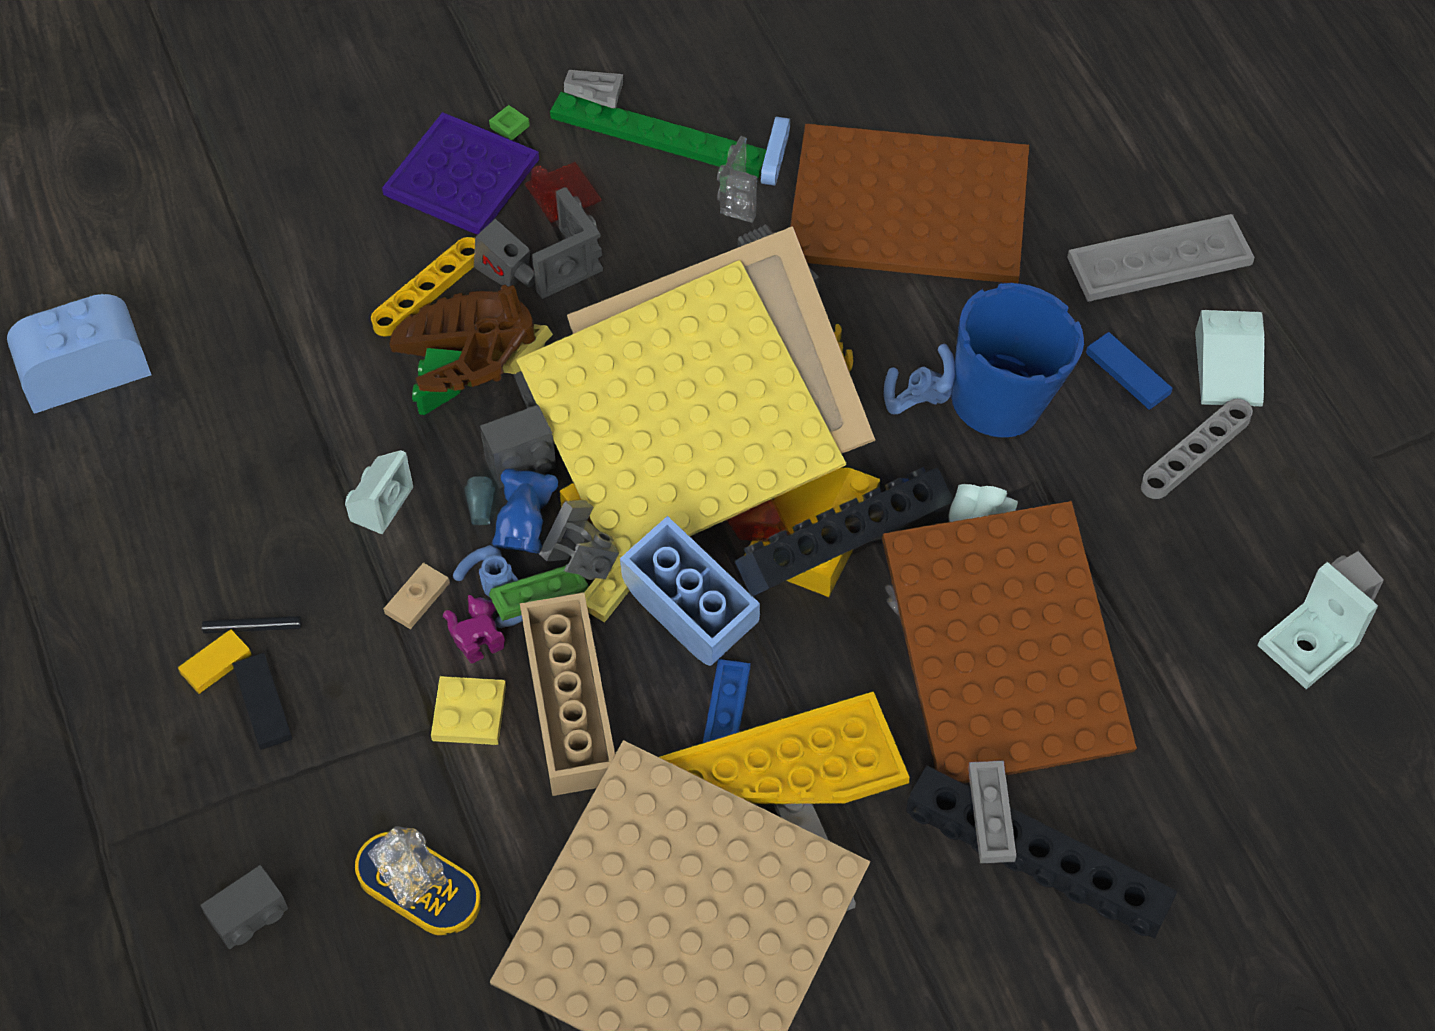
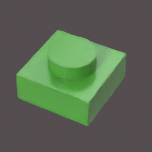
(509, 123)

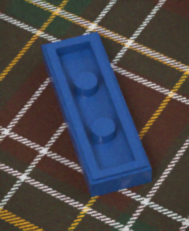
(1129, 370)
(727, 699)

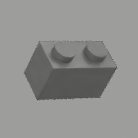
(245, 907)

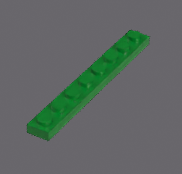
(652, 132)

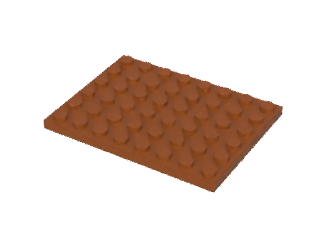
(911, 203)
(1008, 642)

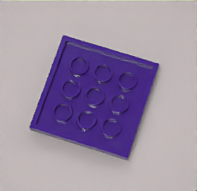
(461, 173)

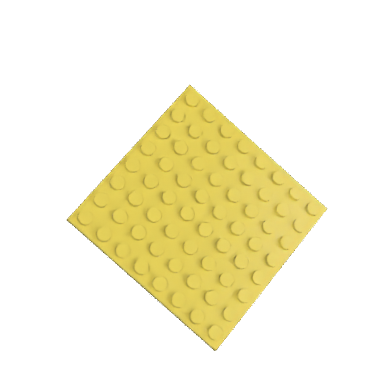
(680, 410)

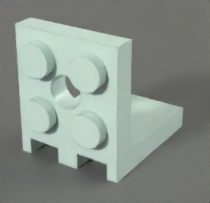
(1329, 619)

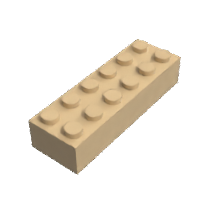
(568, 692)

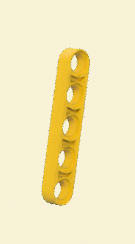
(420, 297)

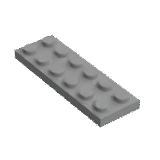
(1160, 257)

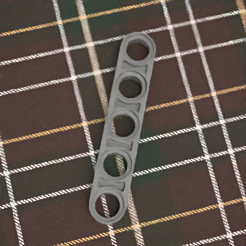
(1191, 460)

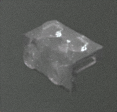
(407, 865)

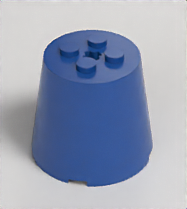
(1012, 357)

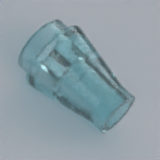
(479, 497)

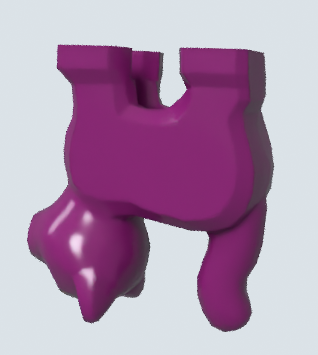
(475, 631)

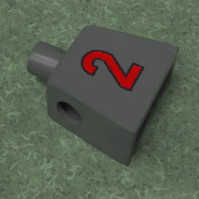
(502, 256)

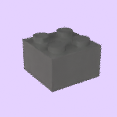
(518, 443)

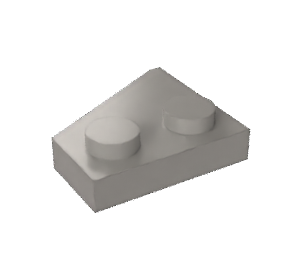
(594, 86)

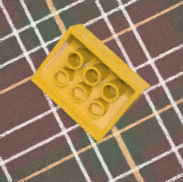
(813, 499)

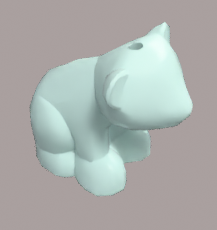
(978, 501)

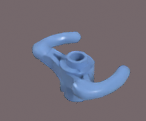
(923, 385)
(493, 573)

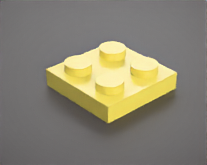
(468, 710)

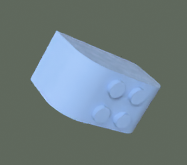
(76, 351)
(688, 592)

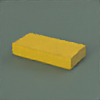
(214, 661)

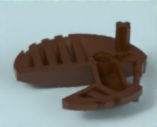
(480, 324)

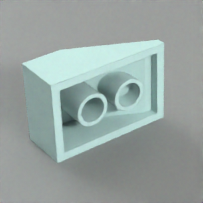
(1230, 356)

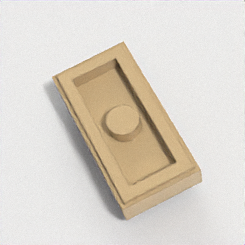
(416, 595)

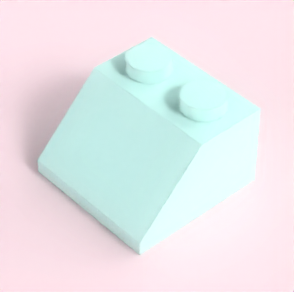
(380, 492)

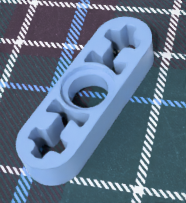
(775, 151)

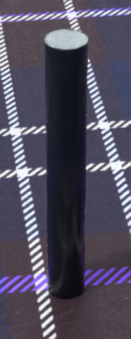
(252, 624)

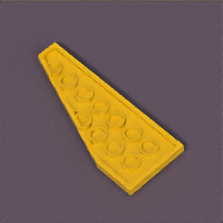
(805, 758)

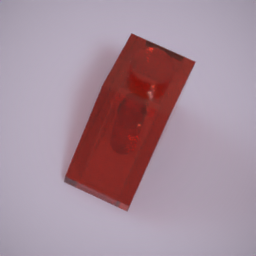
(759, 522)

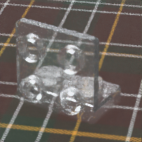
(737, 188)

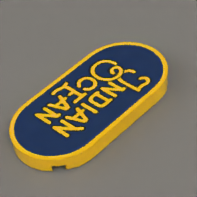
(438, 910)

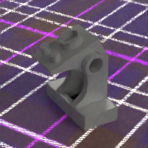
(570, 538)

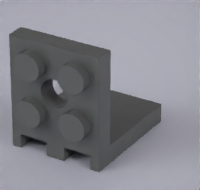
(577, 252)

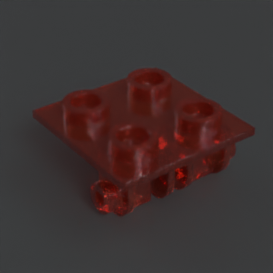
(545, 184)

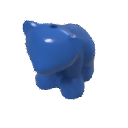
(521, 519)

